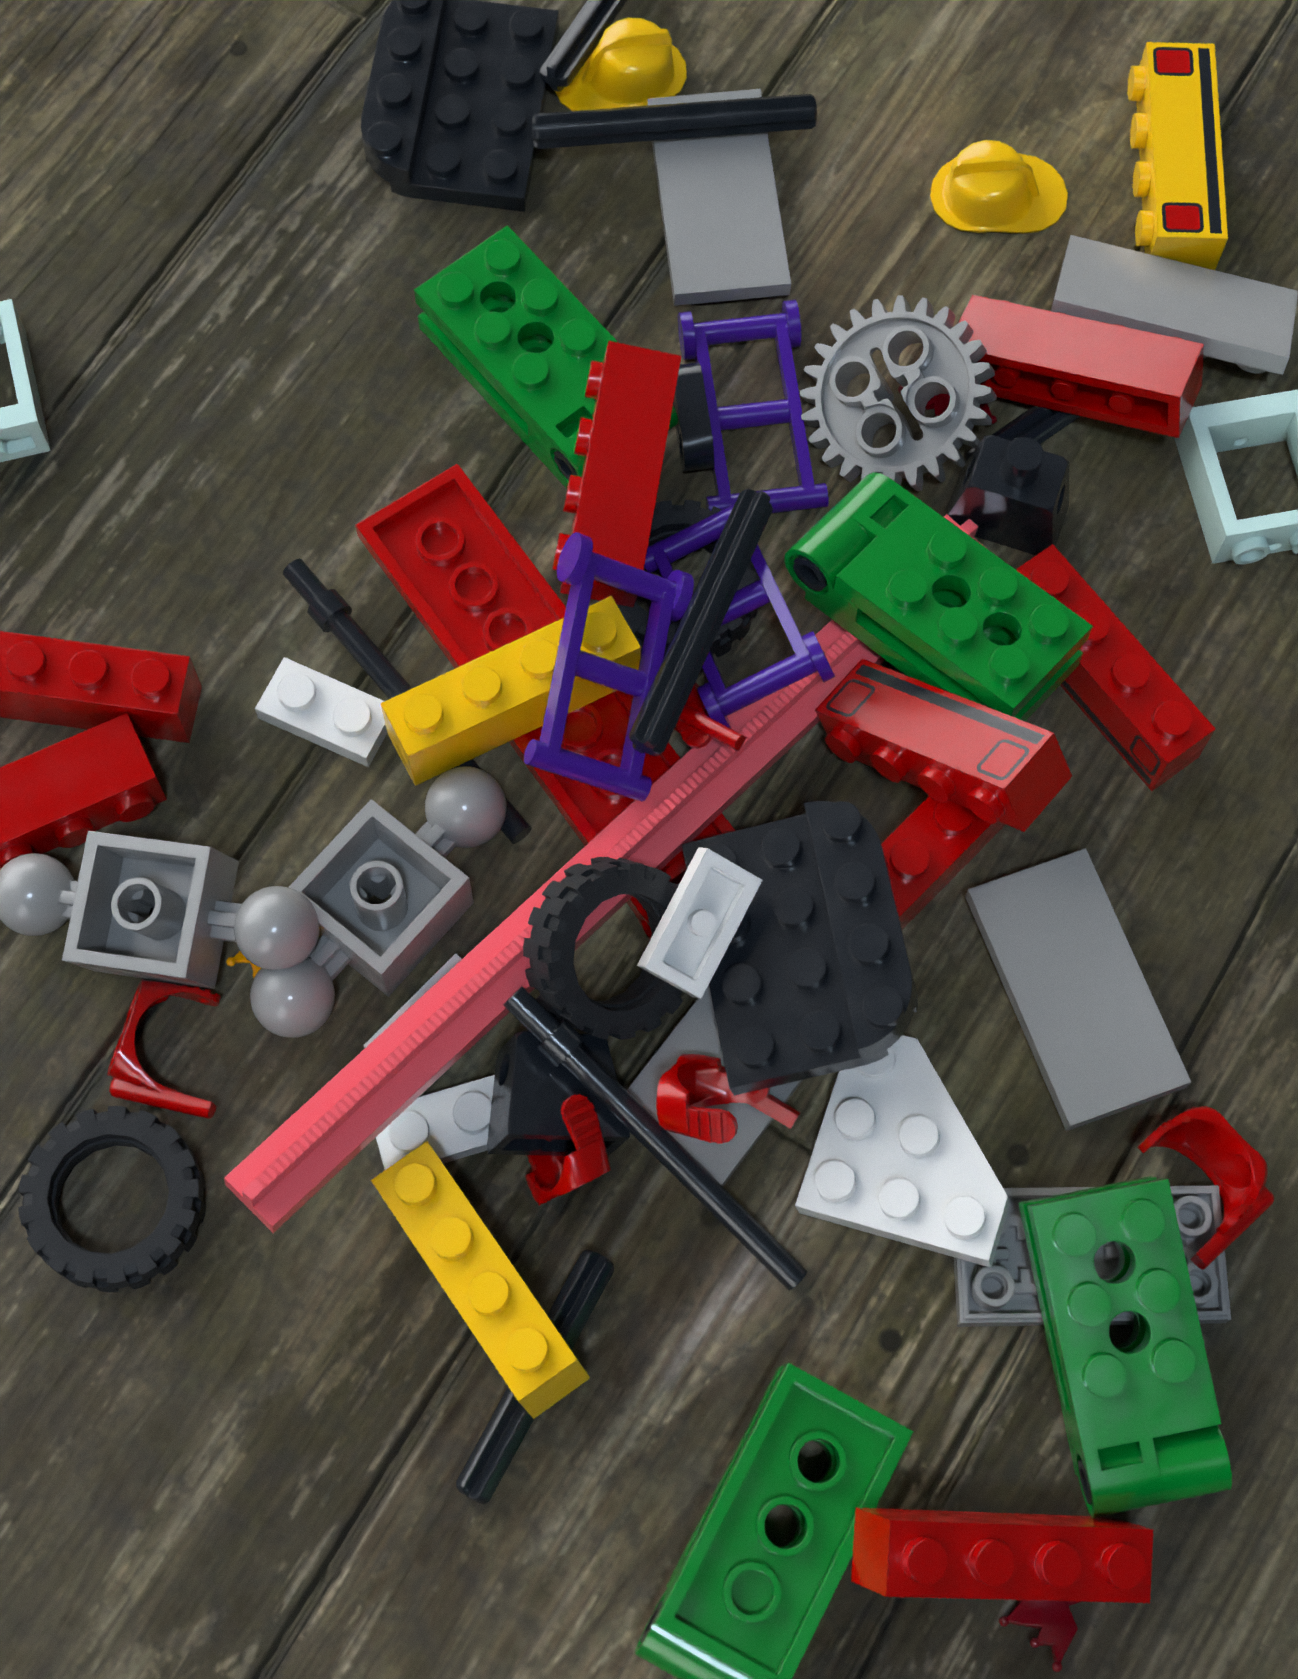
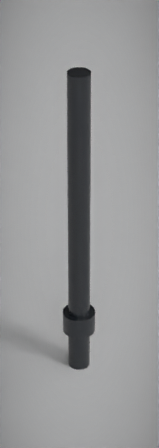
(333, 615)
(563, 1046)

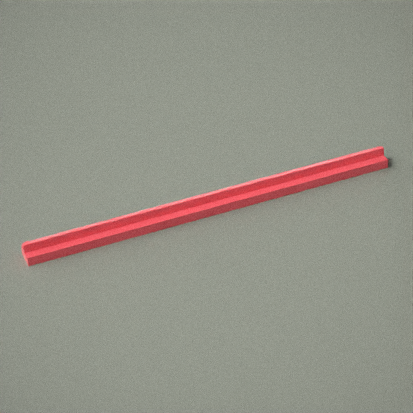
(471, 996)

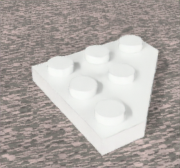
(904, 1161)

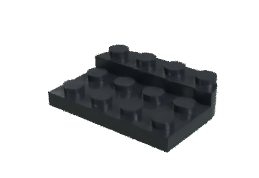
(457, 99)
(820, 955)

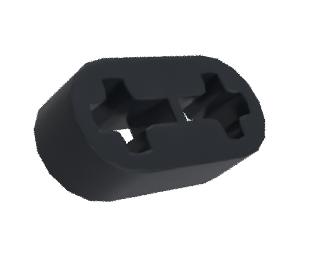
(694, 424)

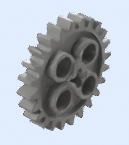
(943, 368)

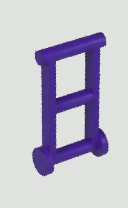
(787, 333)
(669, 601)
(808, 655)

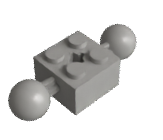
(381, 859)
(190, 917)

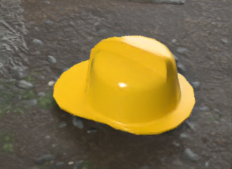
(627, 68)
(998, 191)

